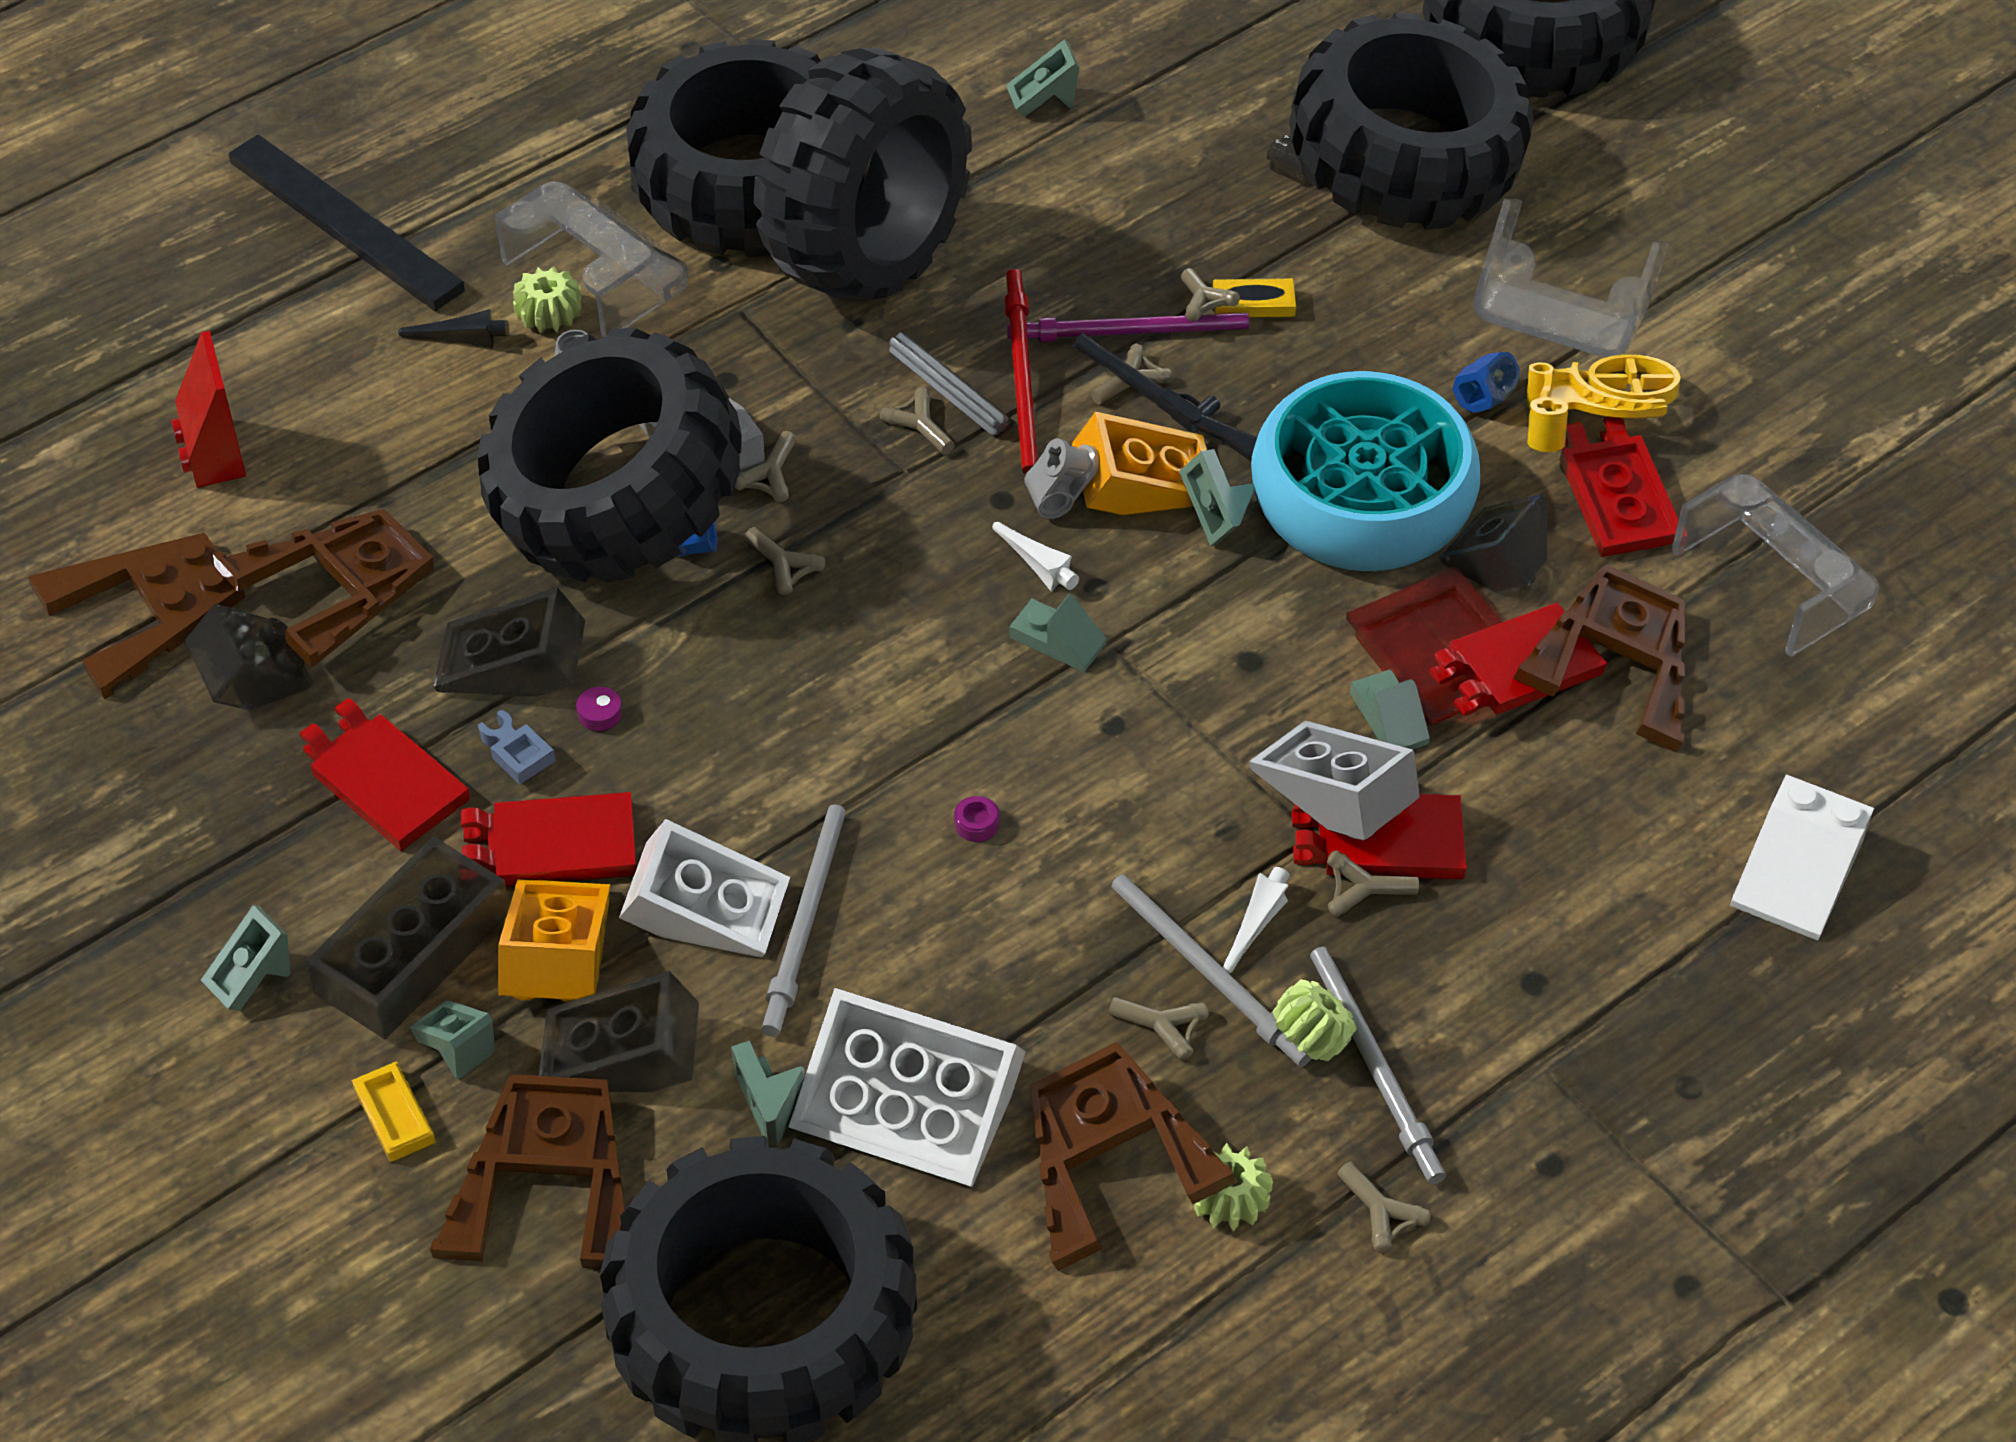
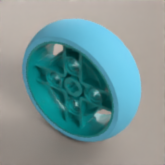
(1366, 471)

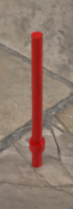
(1017, 309)

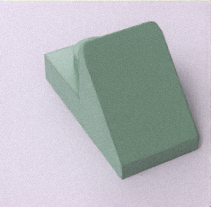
(1050, 75)
(1215, 502)
(1060, 633)
(1392, 709)
(251, 953)
(459, 1034)
(768, 1096)

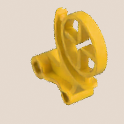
(1556, 391)

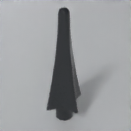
(469, 329)

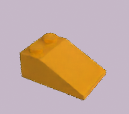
(1137, 464)
(553, 940)

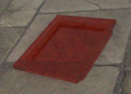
(1416, 623)

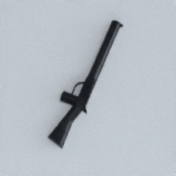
(1186, 414)

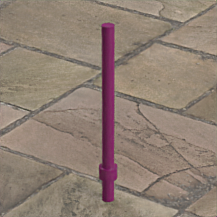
(1048, 329)

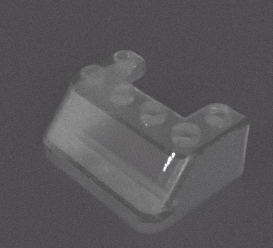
(633, 267)

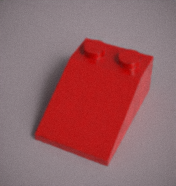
(206, 421)

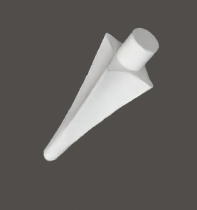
(1048, 563)
(1265, 902)

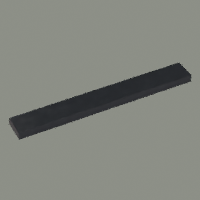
(347, 222)

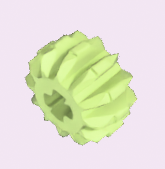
(547, 299)
(1314, 1020)
(1243, 1198)

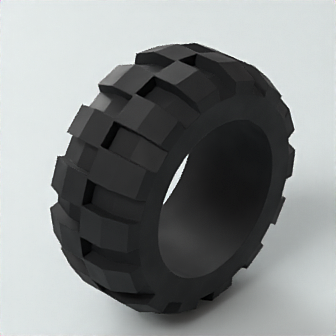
(1554, 43)
(697, 103)
(816, 159)
(1400, 170)
(645, 505)
(738, 1199)

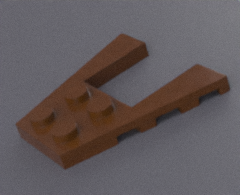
(364, 553)
(172, 579)
(1631, 621)
(1092, 1111)
(543, 1129)

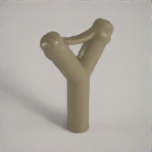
(1203, 294)
(1134, 359)
(919, 420)
(770, 468)
(783, 560)
(1364, 884)
(1164, 1022)
(1382, 1208)

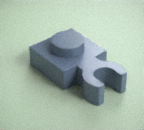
(518, 751)

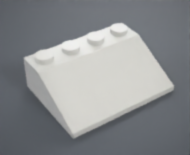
(906, 1087)

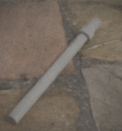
(1209, 968)
(783, 988)
(1413, 1134)

